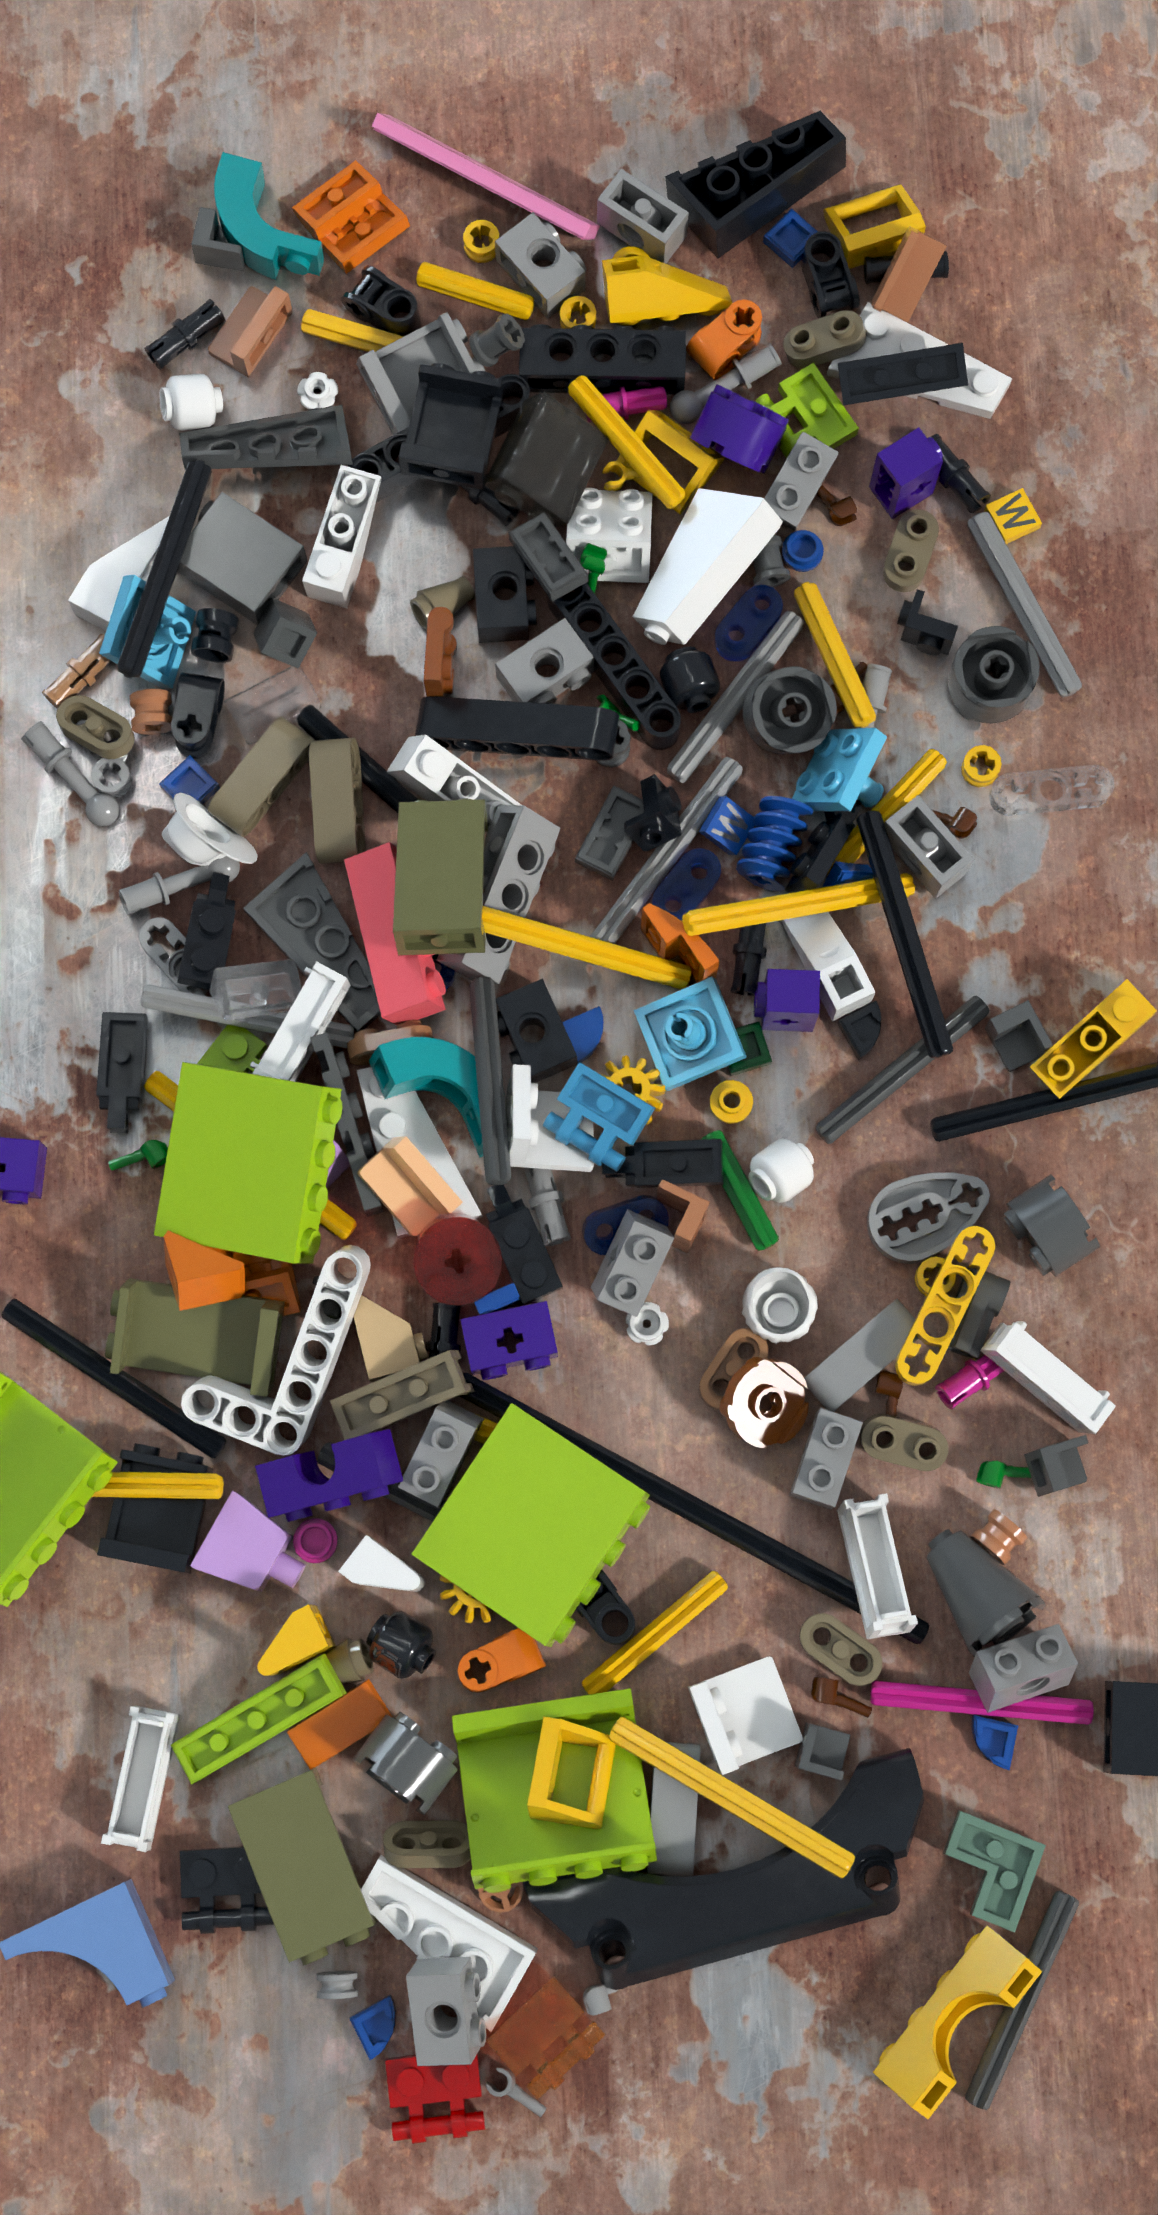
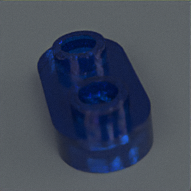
(750, 621)
(683, 887)
(613, 1216)

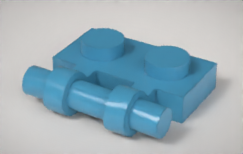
(604, 1104)

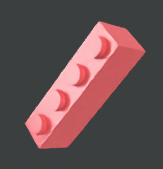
(404, 984)

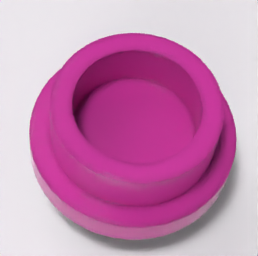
(315, 1540)

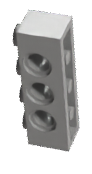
(513, 866)

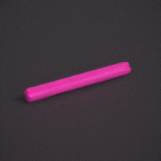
(969, 1702)

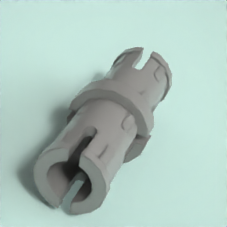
(547, 1203)

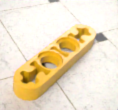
(950, 1308)

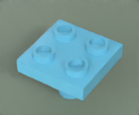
(169, 639)
(841, 771)
(690, 1033)

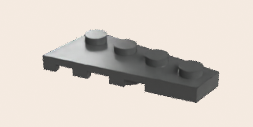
(285, 440)
(308, 928)
(357, 1145)

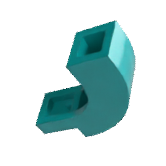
(264, 248)
(433, 1067)

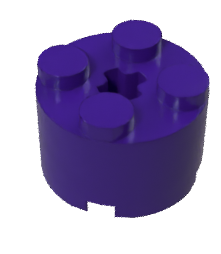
(739, 429)

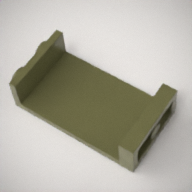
(440, 877)
(220, 1339)
(302, 1868)

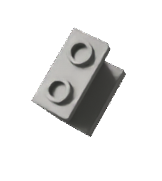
(394, 369)

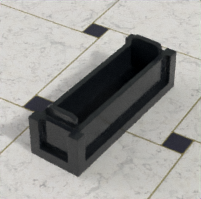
(903, 374)

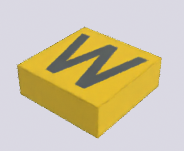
(1014, 515)

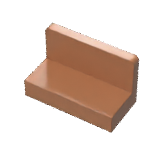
(908, 274)
(251, 329)
(690, 1205)

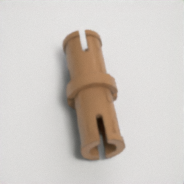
(78, 674)

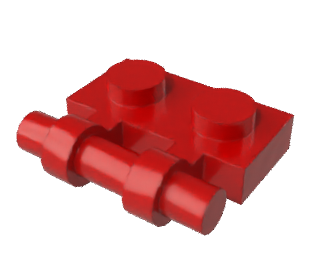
(421, 2085)

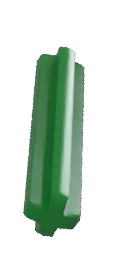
(744, 1198)

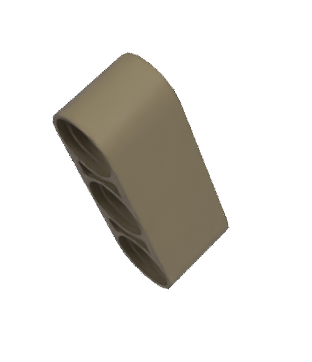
(261, 777)
(336, 799)

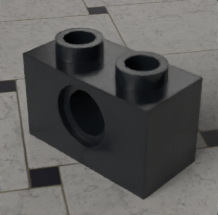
(496, 618)
(535, 1007)

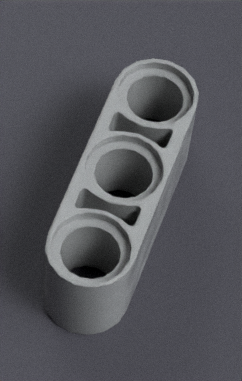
(861, 1357)
(673, 1821)

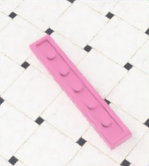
(485, 177)

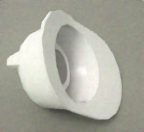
(202, 837)

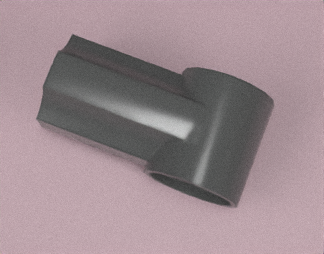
(979, 1315)

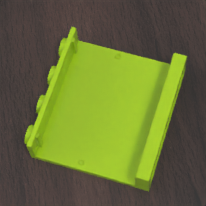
(248, 1163)
(44, 1483)
(532, 1526)
(496, 1776)

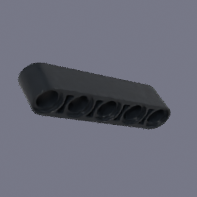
(380, 457)
(620, 677)
(519, 727)

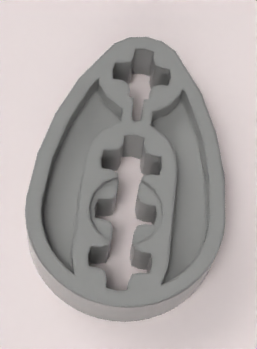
(929, 1238)

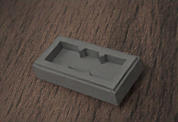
(548, 556)
(607, 840)

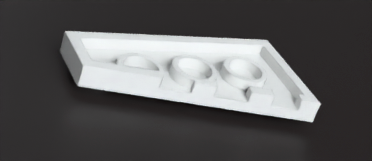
(892, 335)
(407, 1117)
(445, 1928)

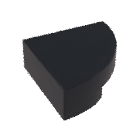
(862, 1029)

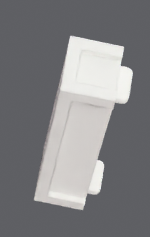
(306, 1018)
(1048, 1378)
(875, 1568)
(142, 1778)

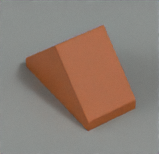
(201, 1274)

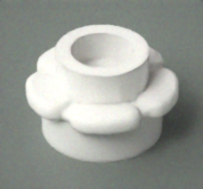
(316, 401)
(653, 1334)

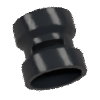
(214, 635)

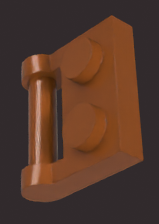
(439, 653)

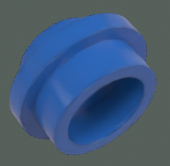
(802, 551)

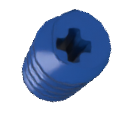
(770, 841)

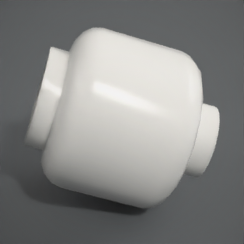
(190, 402)
(781, 1170)

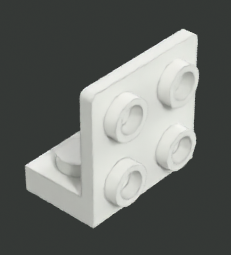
(620, 525)
(528, 1140)
(745, 1714)

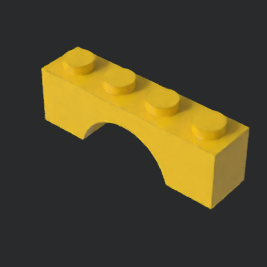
(919, 2060)

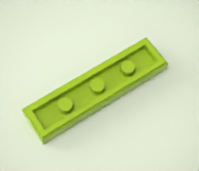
(258, 1719)

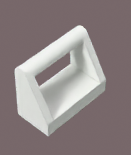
(378, 1567)

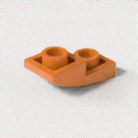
(338, 1724)

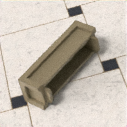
(401, 1395)

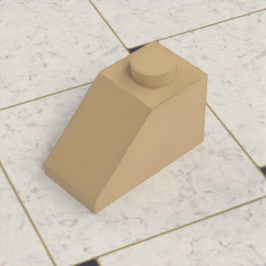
(386, 1340)

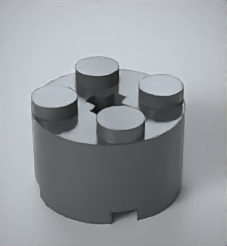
(1009, 658)
(799, 732)
(1051, 1226)
(407, 1762)

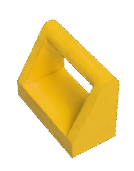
(878, 240)
(678, 439)
(298, 1640)
(540, 1802)

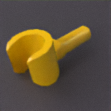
(623, 473)

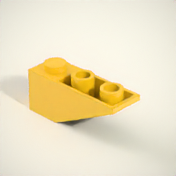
(650, 289)
(1093, 1039)

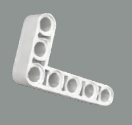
(301, 1368)

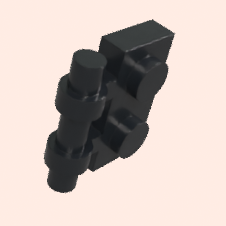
(220, 1873)

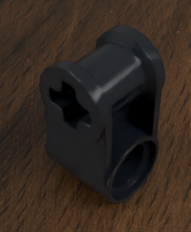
(829, 282)
(378, 299)
(196, 707)
(604, 1602)

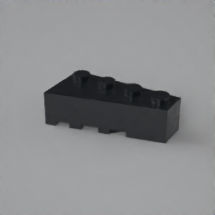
(757, 181)

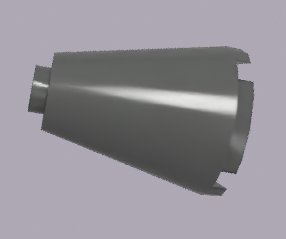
(980, 1591)

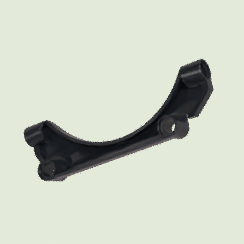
(701, 1919)

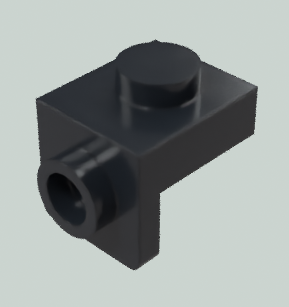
(925, 632)
(660, 816)

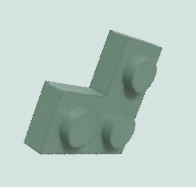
(1008, 1864)

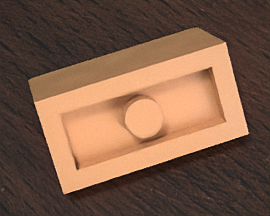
(408, 1185)

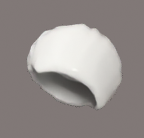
(779, 1305)

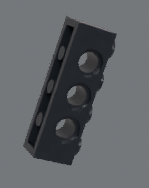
(622, 343)

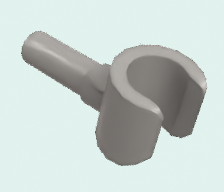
(597, 1999)
(516, 2092)

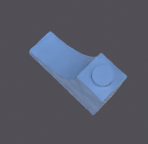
(109, 1934)

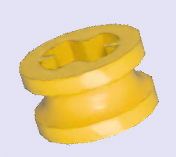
(479, 228)
(581, 304)
(990, 757)
(928, 1265)

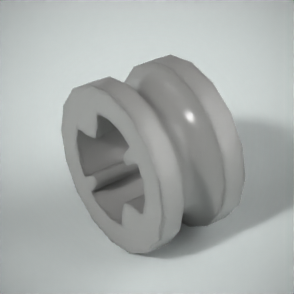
(124, 774)
(337, 1984)

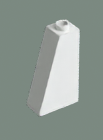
(703, 562)

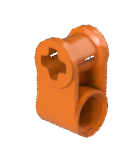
(723, 341)
(509, 1658)

